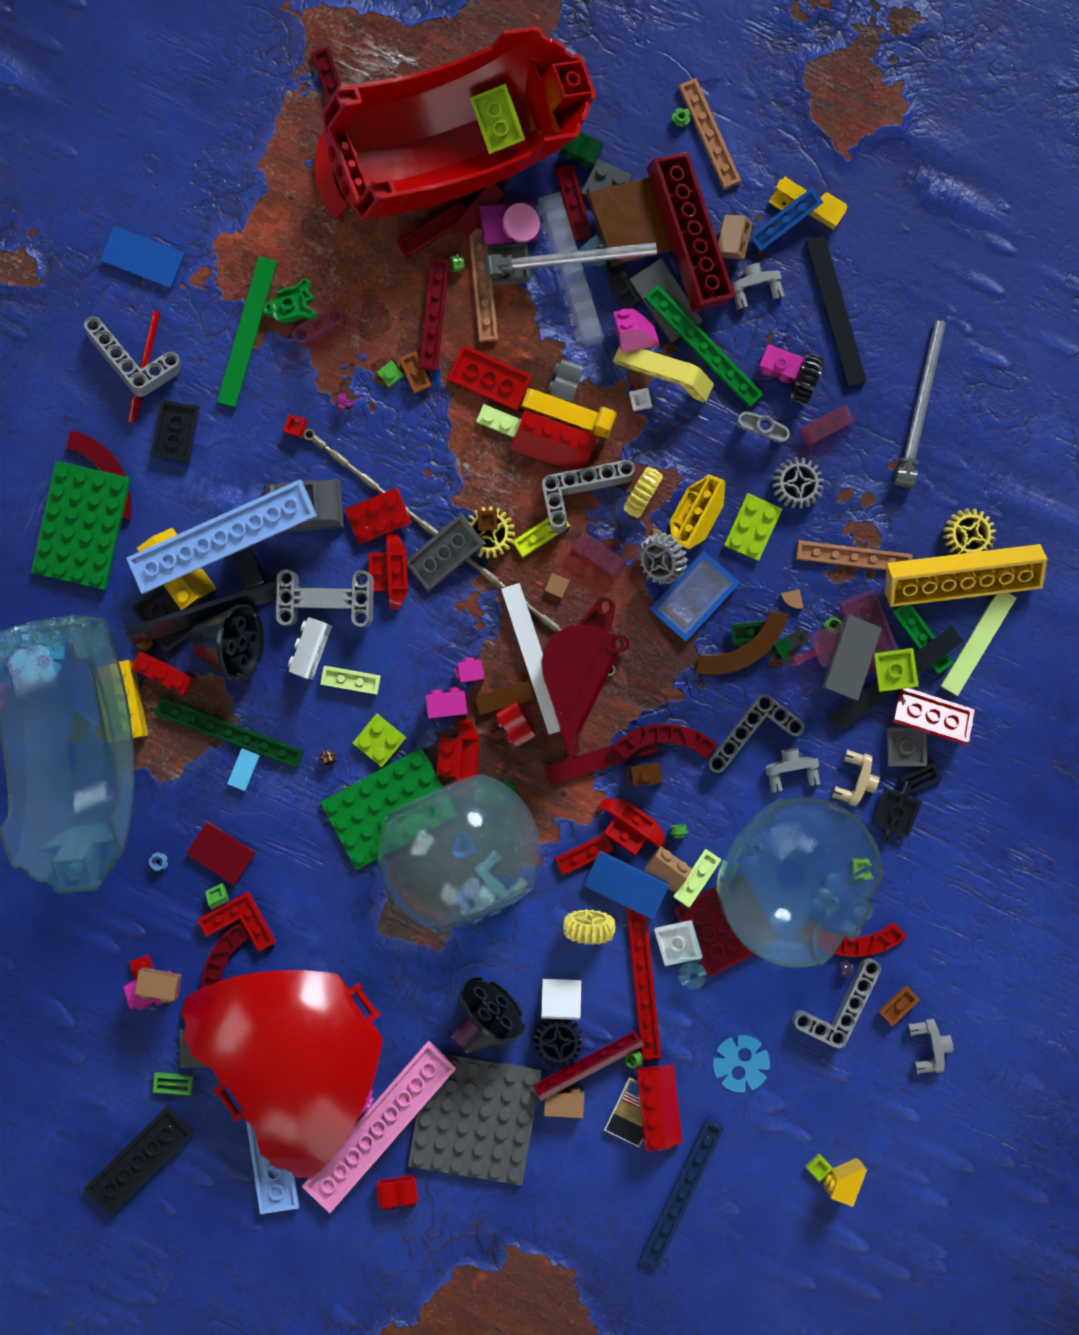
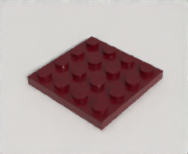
(716, 939)

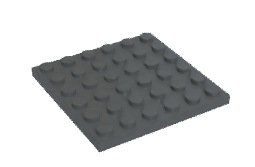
(478, 1121)

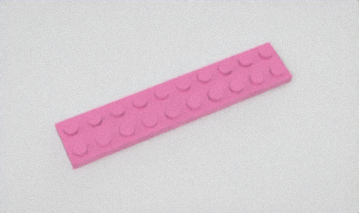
(381, 1125)

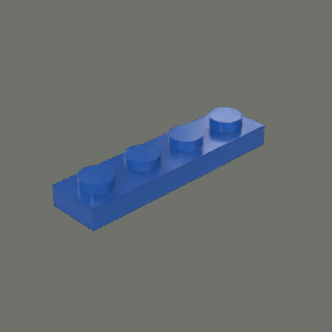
(786, 219)

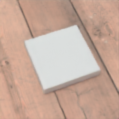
(678, 943)
(561, 999)

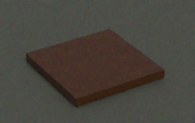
(628, 217)

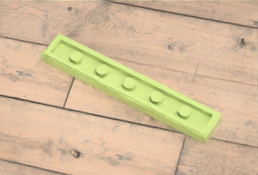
(977, 642)

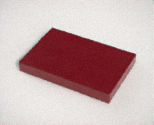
(221, 853)

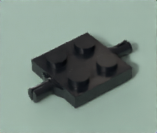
(896, 811)

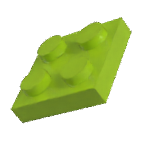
(896, 669)
(379, 740)

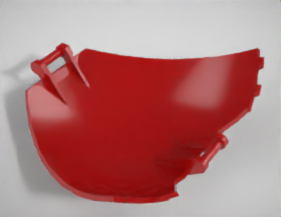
(290, 1056)

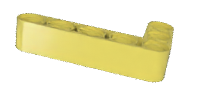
(668, 369)

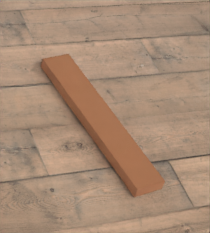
(709, 134)
(483, 290)
(847, 555)

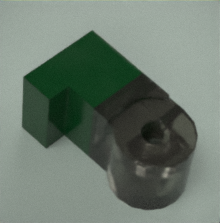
(791, 641)

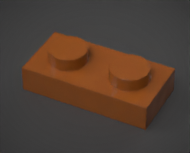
(417, 378)
(899, 1005)

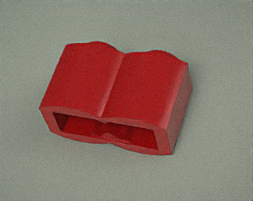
(515, 723)
(397, 1192)

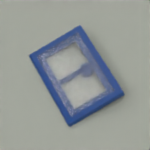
(694, 596)

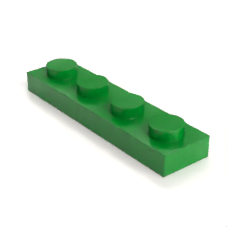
(919, 633)

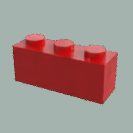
(163, 673)

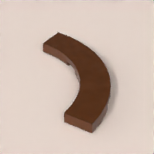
(747, 654)

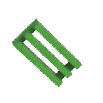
(189, 1084)

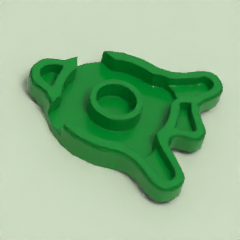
(292, 303)

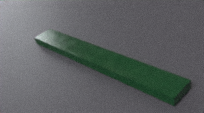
(229, 732)

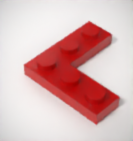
(250, 915)

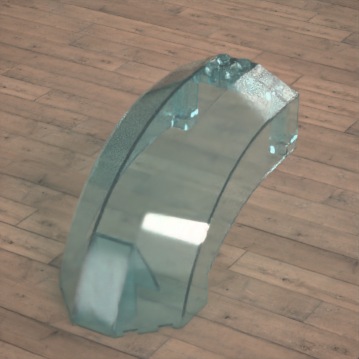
(65, 751)

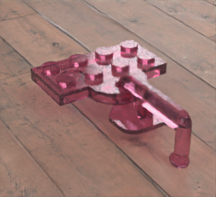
(862, 606)

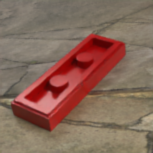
(583, 854)

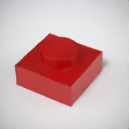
(295, 426)
(139, 963)

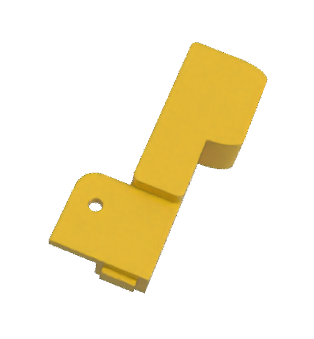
(828, 213)

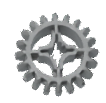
(799, 500)
(672, 559)

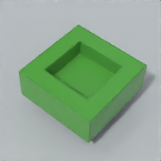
(390, 374)
(217, 896)

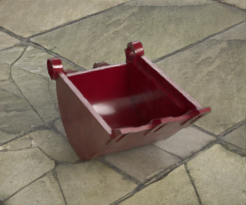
(577, 667)

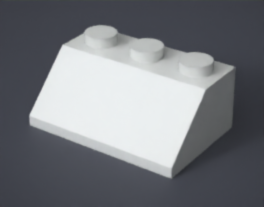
(309, 648)

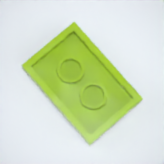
(497, 119)
(752, 527)

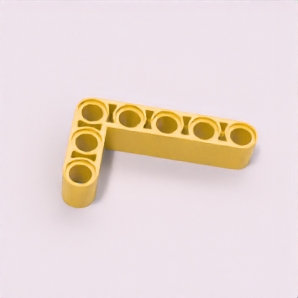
(593, 422)

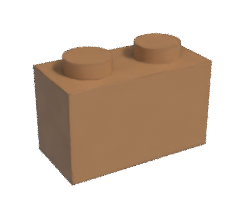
(734, 236)
(668, 868)
(158, 985)
(565, 1103)

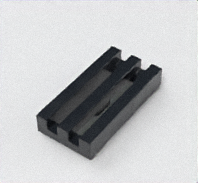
(935, 771)

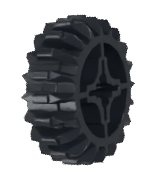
(806, 379)
(549, 1041)

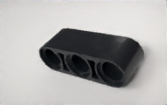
(249, 568)

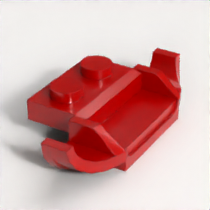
(390, 571)
(459, 755)
(630, 826)

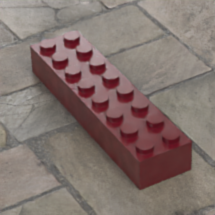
(690, 231)

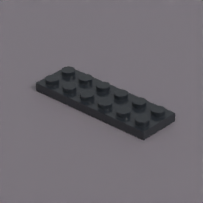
(139, 1160)

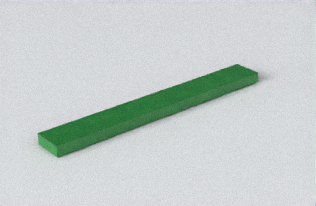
(247, 332)
(703, 346)

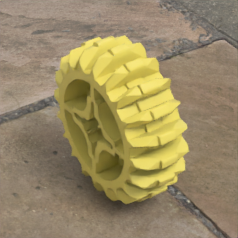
(643, 492)
(978, 520)
(498, 546)
(589, 927)

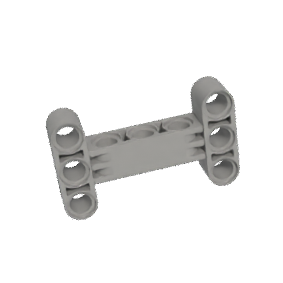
(324, 598)

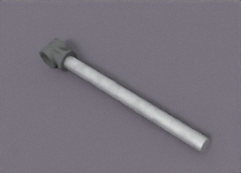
(497, 265)
(906, 473)

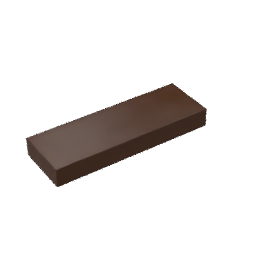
(503, 697)

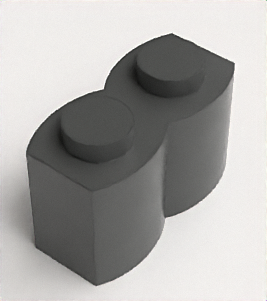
(566, 381)

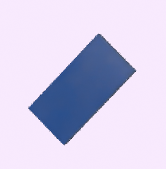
(142, 257)
(626, 885)

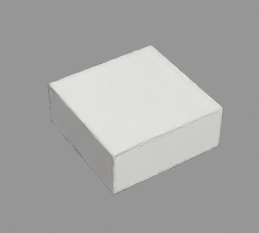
(640, 399)

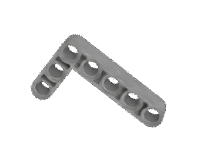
(125, 362)
(581, 485)
(844, 1008)

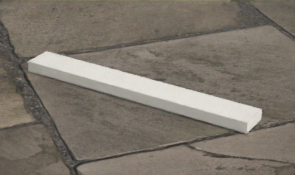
(531, 651)

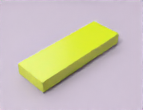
(536, 537)

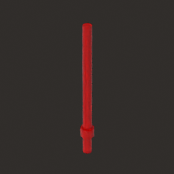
(135, 403)

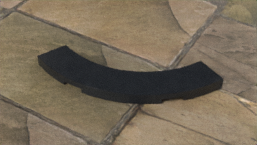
(621, 286)

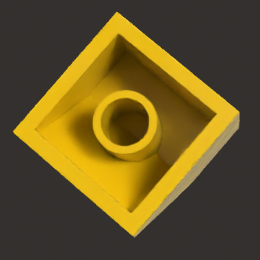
(845, 1181)

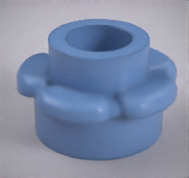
(153, 861)

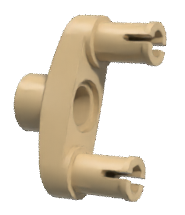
(865, 781)

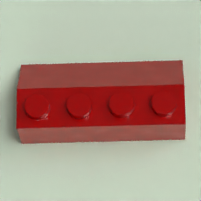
(552, 441)
(658, 1107)

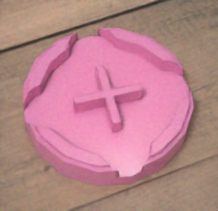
(521, 222)

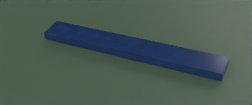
(681, 1193)

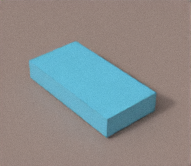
(243, 769)

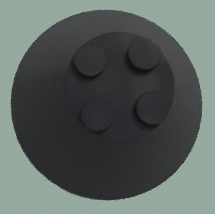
(230, 642)
(485, 1016)

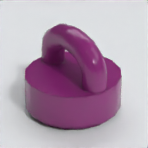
(343, 402)

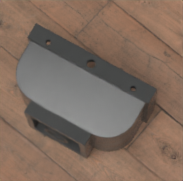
(326, 500)

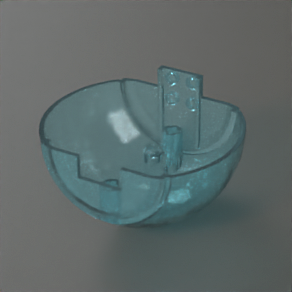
(472, 848)
(799, 880)

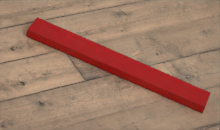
(643, 984)

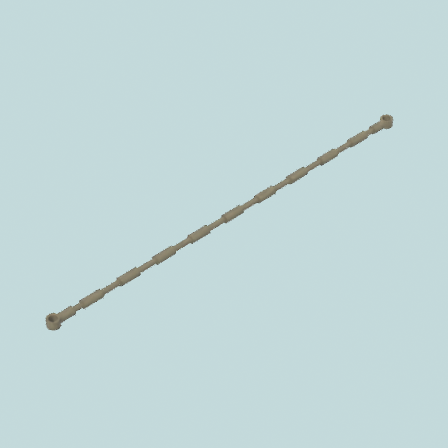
(423, 524)

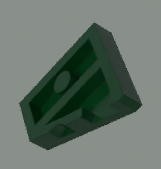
(745, 631)

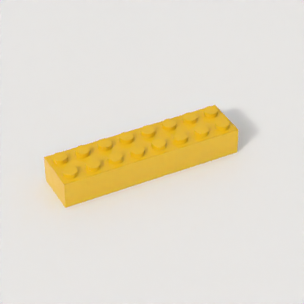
(965, 575)

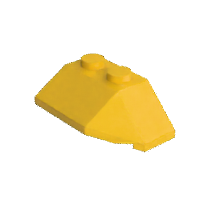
(697, 511)

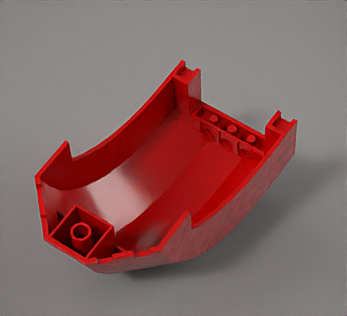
(418, 137)

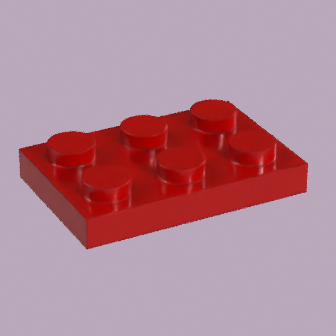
(378, 516)

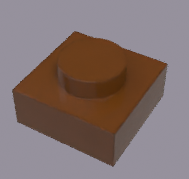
(487, 520)

